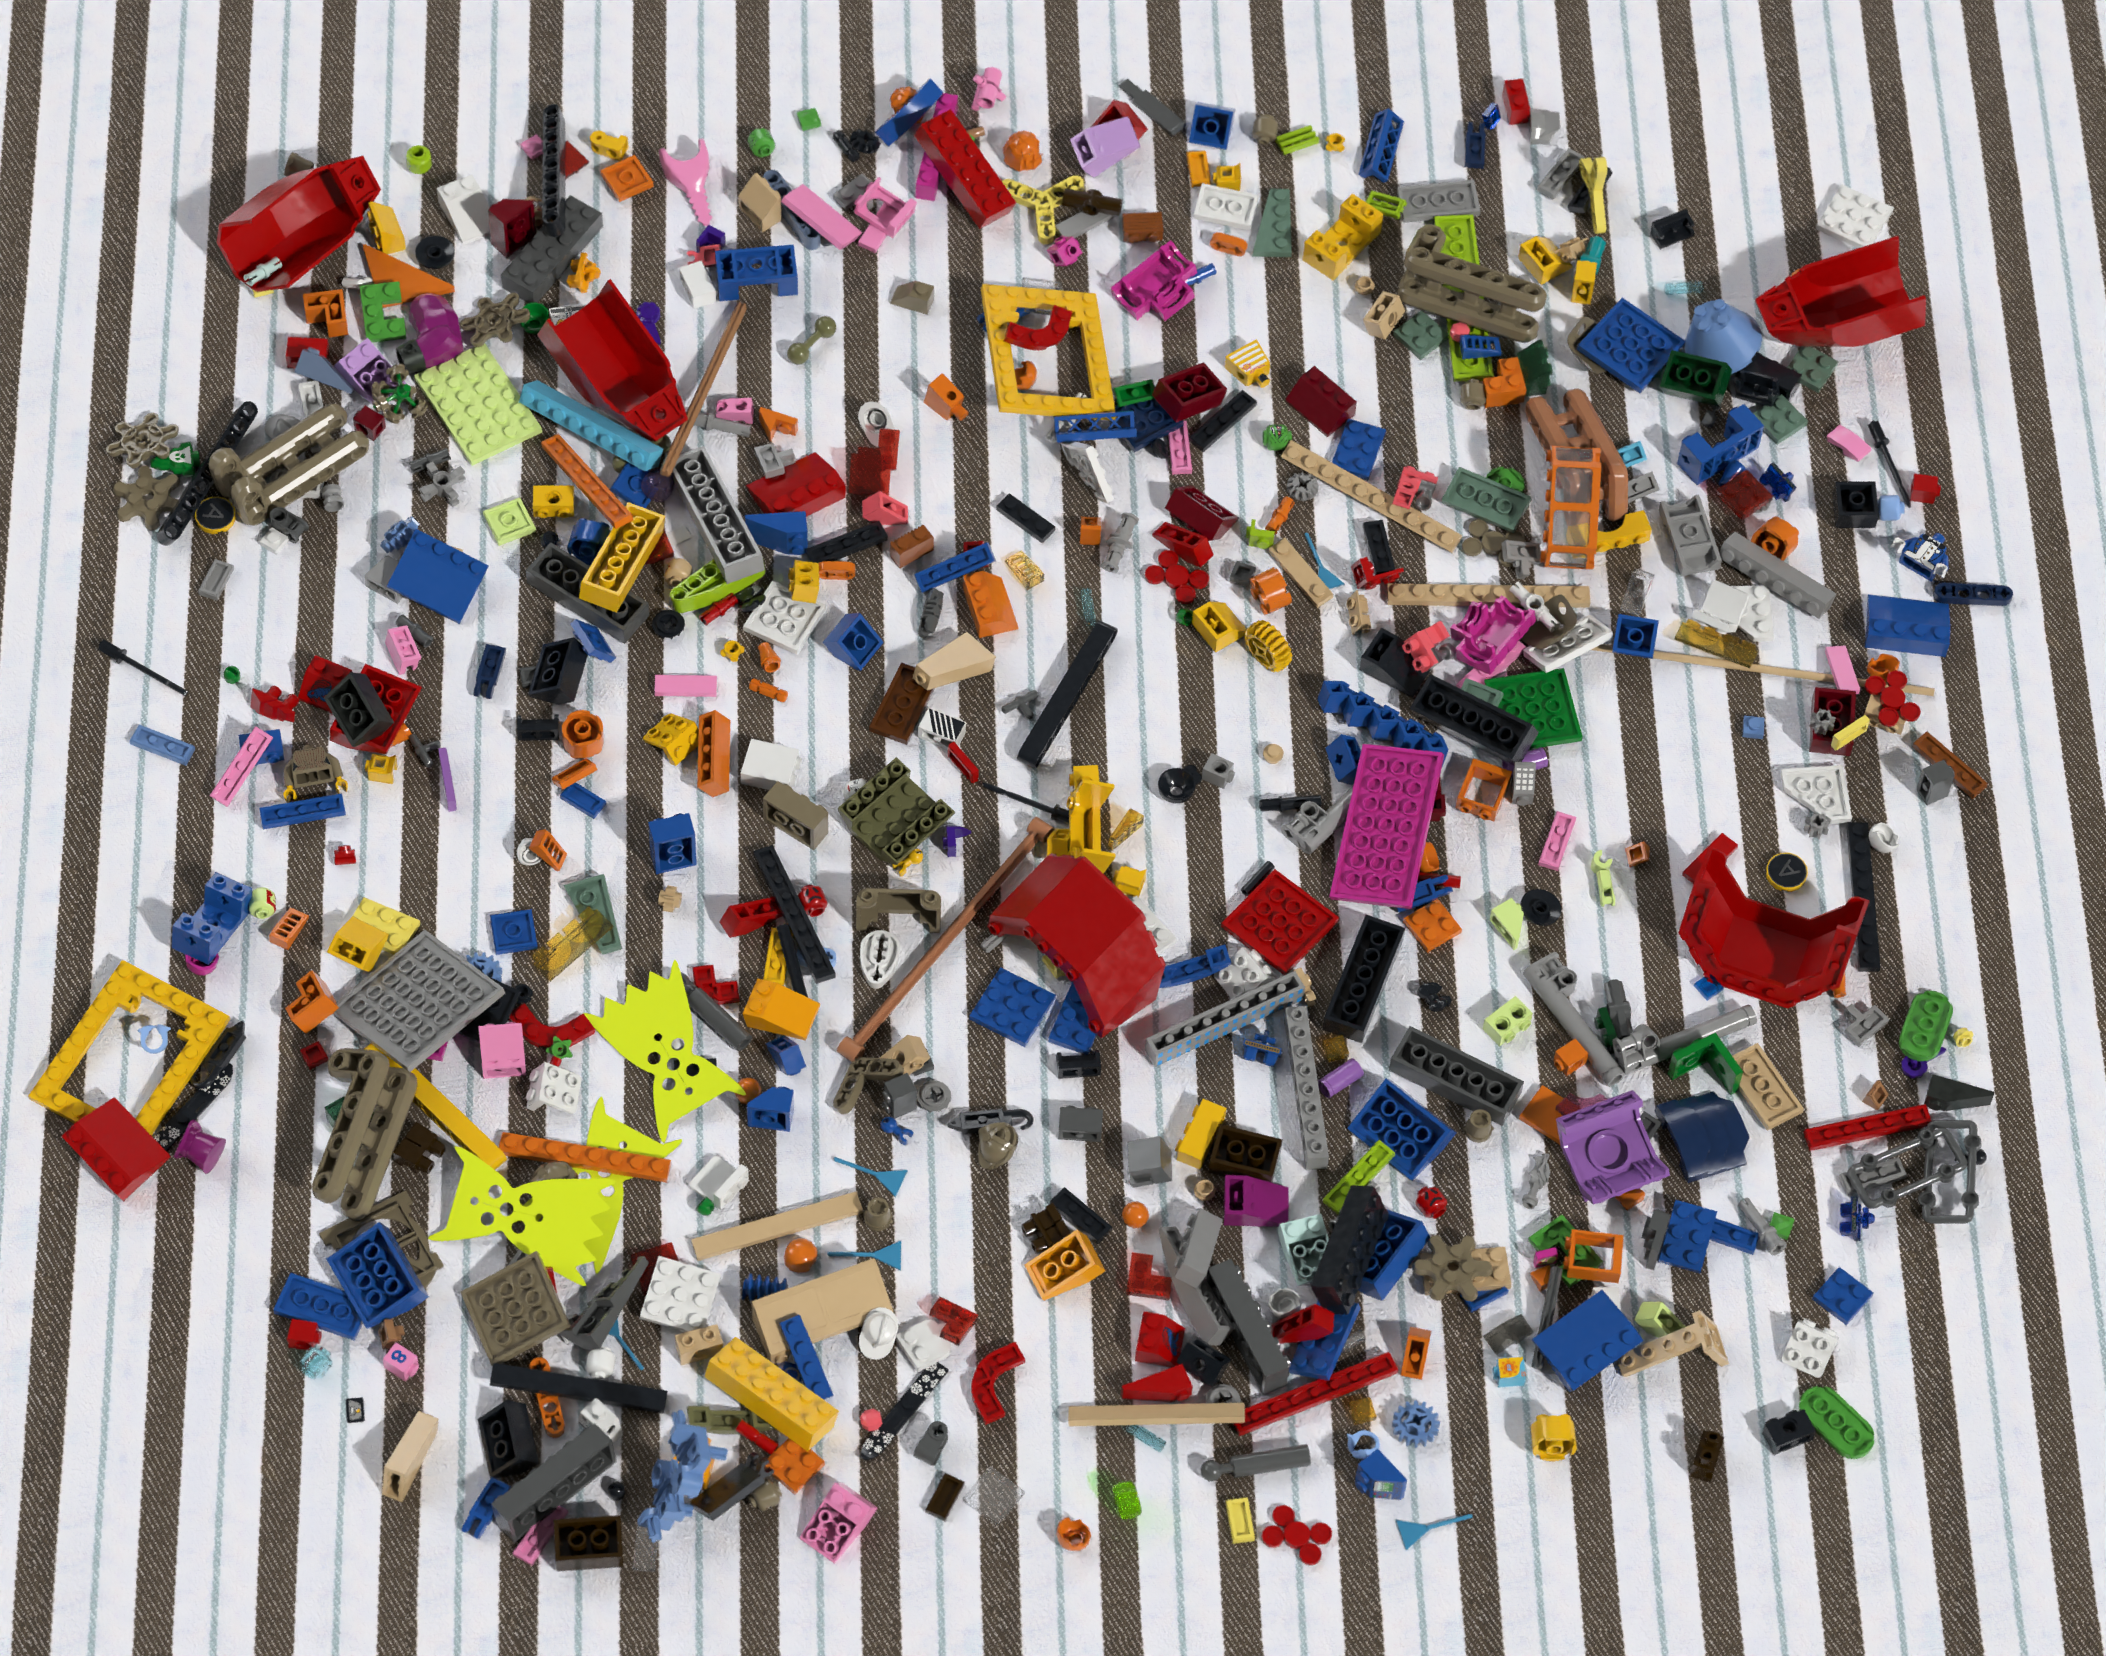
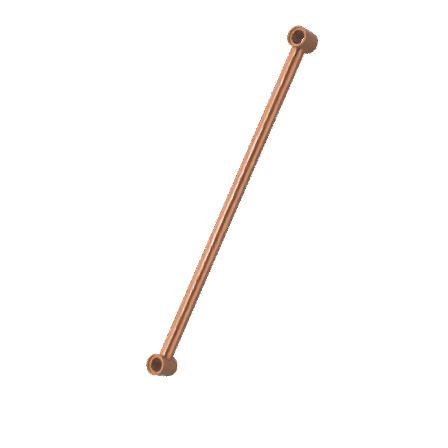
(853, 1048)

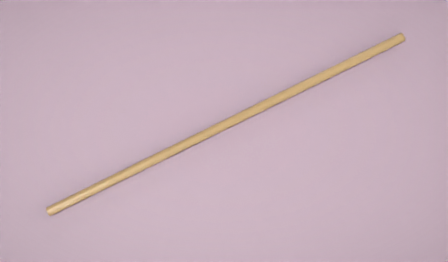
(1761, 669)

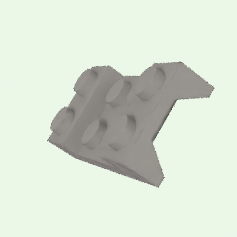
(1691, 536)

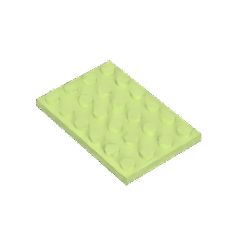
(478, 404)

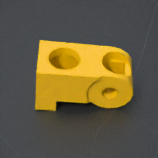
(609, 146)

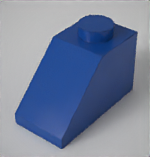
(786, 1055)

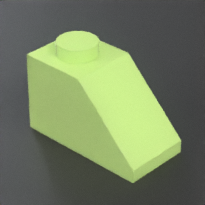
(1508, 921)
(1657, 1319)

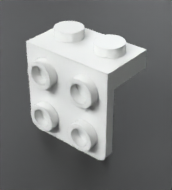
(1722, 608)
(1244, 973)
(554, 1088)
(719, 1181)
(1810, 1347)

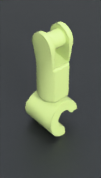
(1603, 879)

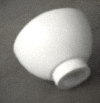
(526, 855)

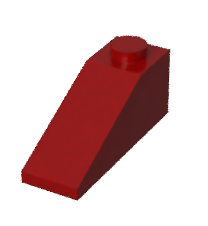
(1185, 543)
(749, 916)
(1304, 1325)
(1163, 1386)

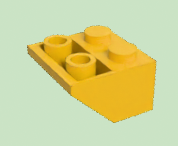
(385, 228)
(1541, 261)
(1217, 625)
(358, 944)

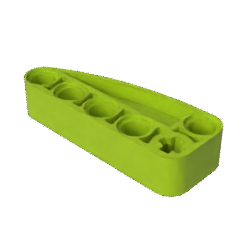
(706, 587)

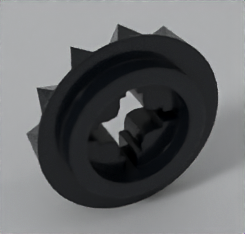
(857, 141)
(662, 619)

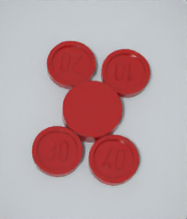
(1176, 577)
(1892, 698)
(1296, 1535)

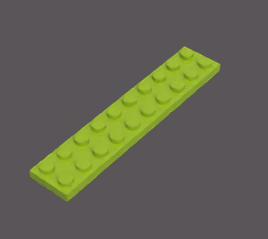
(1462, 244)

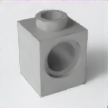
(1214, 764)

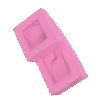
(1850, 443)

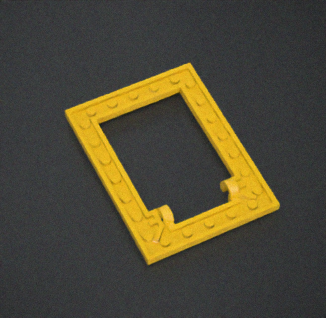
(1000, 308)
(201, 1031)

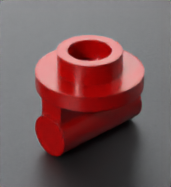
(344, 855)

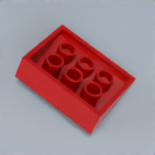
(805, 486)
(398, 698)
(116, 1147)

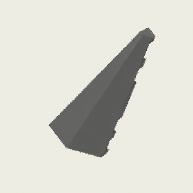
(598, 1318)

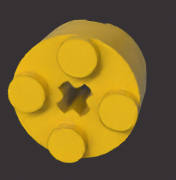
(1553, 1437)

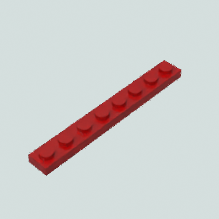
(1317, 1393)

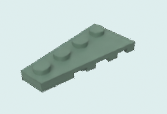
(1275, 227)
(595, 894)

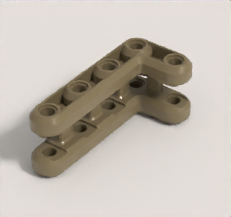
(1430, 268)
(245, 478)
(370, 1084)

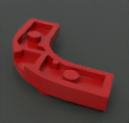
(1040, 338)
(542, 1035)
(985, 1376)

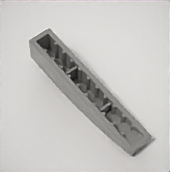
(1199, 1303)

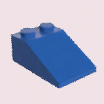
(780, 531)

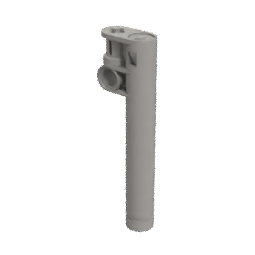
(1311, 831)
(1547, 980)
(1645, 1048)

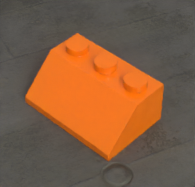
(988, 603)

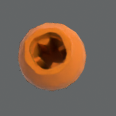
(751, 1088)
(1135, 1214)

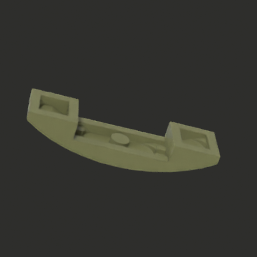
(724, 1420)

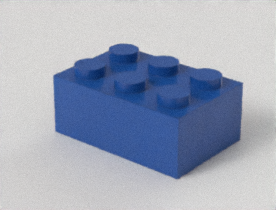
(672, 843)

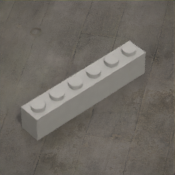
(1777, 575)

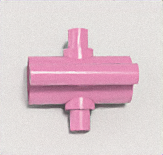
(987, 89)

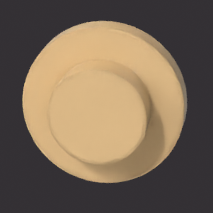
(1364, 285)
(1273, 753)
(1204, 1190)

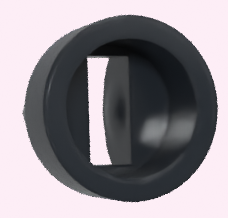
(616, 1494)

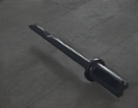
(1881, 442)
(120, 655)
(1056, 812)

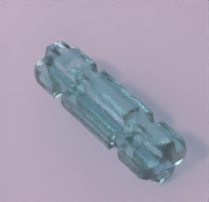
(1683, 288)
(1088, 606)
(1147, 1437)

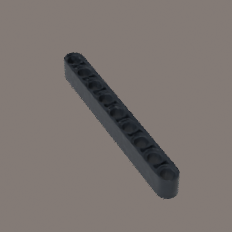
(553, 170)
(201, 479)
(1067, 694)

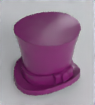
(200, 1147)

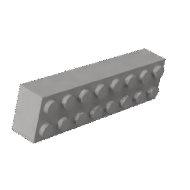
(716, 516)

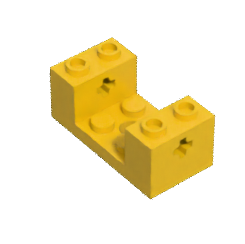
(1356, 227)

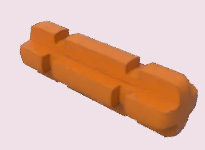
(768, 690)

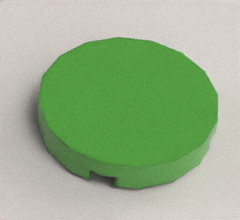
(1507, 477)

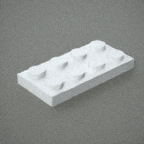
(1583, 637)

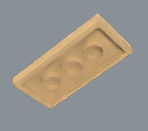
(1765, 1088)
(1498, 1279)

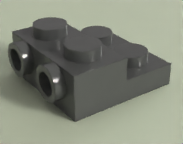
(1654, 1234)

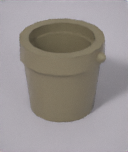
(296, 164)
(1478, 1126)
(878, 1215)

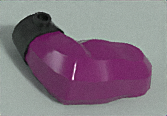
(437, 334)

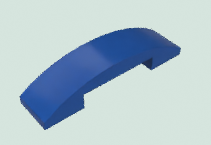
(909, 113)
(1196, 968)

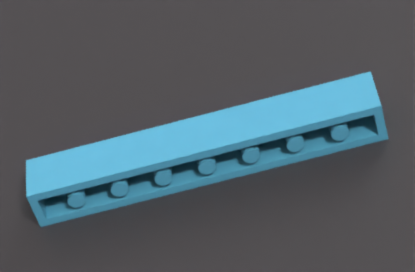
(591, 425)

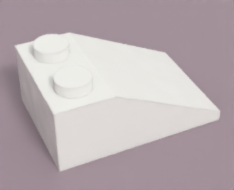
(465, 208)

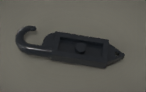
(221, 1054)
(972, 1121)

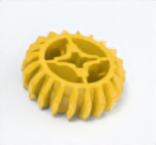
(1268, 646)

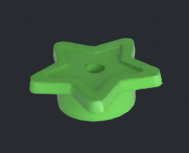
(563, 1044)

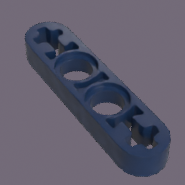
(1973, 590)

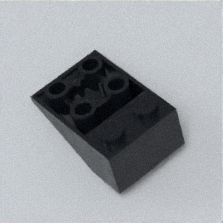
(1390, 664)

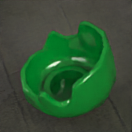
(538, 317)

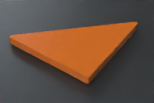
(412, 280)

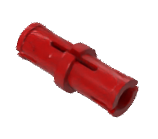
(718, 609)

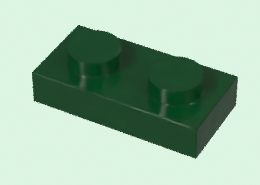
(1604, 1023)

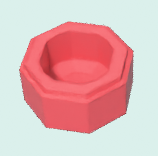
(1459, 329)
(871, 1420)

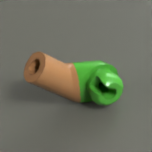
(976, 132)

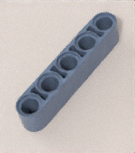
(806, 234)

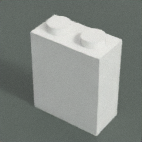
(770, 763)

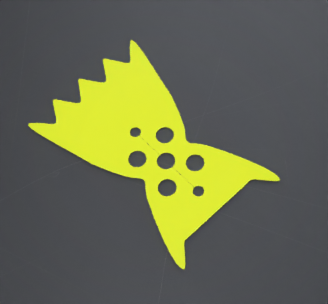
(632, 1032)
(609, 1133)
(562, 1202)

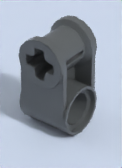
(289, 525)
(931, 1446)

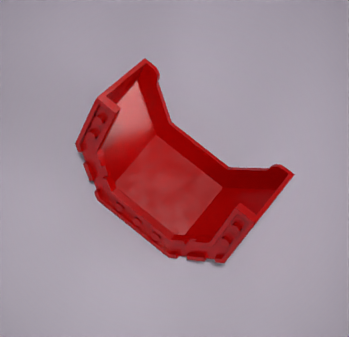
(1088, 934)
(1762, 946)

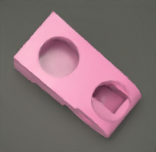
(735, 409)

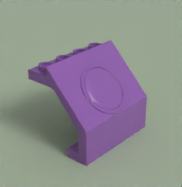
(1609, 1148)

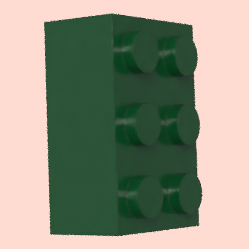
(1695, 378)

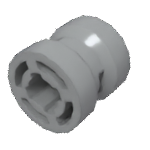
(332, 498)

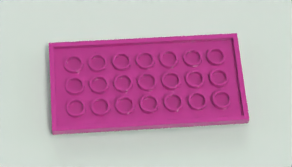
(1386, 826)

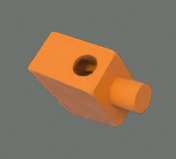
(945, 398)

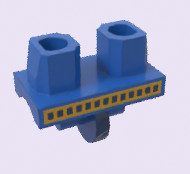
(1271, 1052)

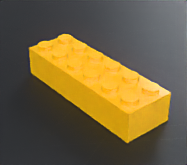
(622, 559)
(771, 1393)

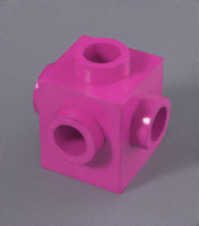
(1064, 251)

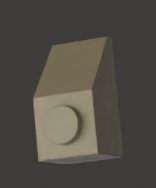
(914, 296)

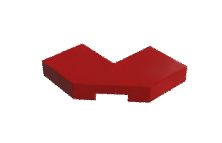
(720, 992)

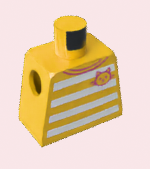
(1249, 364)

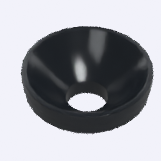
(1176, 778)

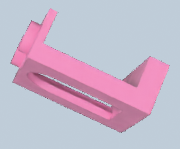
(875, 191)

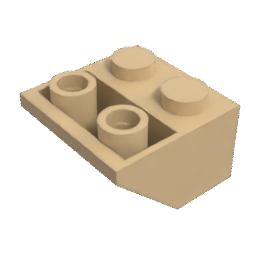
(760, 203)

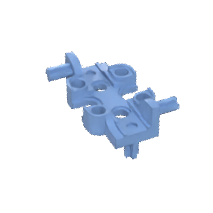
(676, 1480)

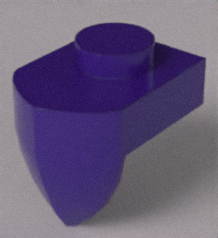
(949, 841)

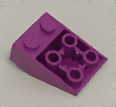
(1254, 1202)

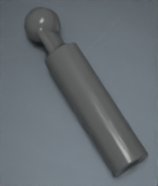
(716, 1016)
(1258, 1462)

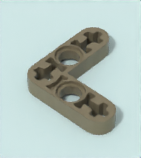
(846, 1098)

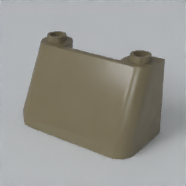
(898, 901)

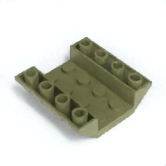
(893, 813)

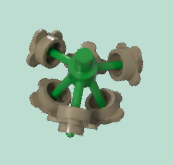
(402, 393)

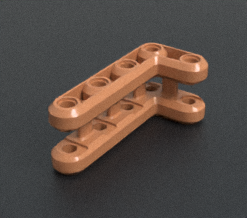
(1591, 435)

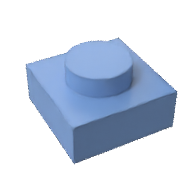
(1753, 727)

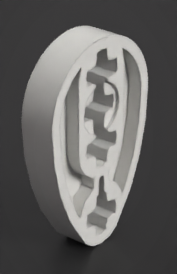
(869, 954)

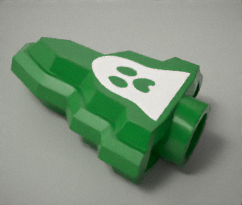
(180, 461)

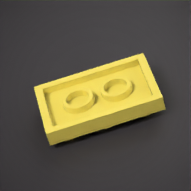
(398, 925)

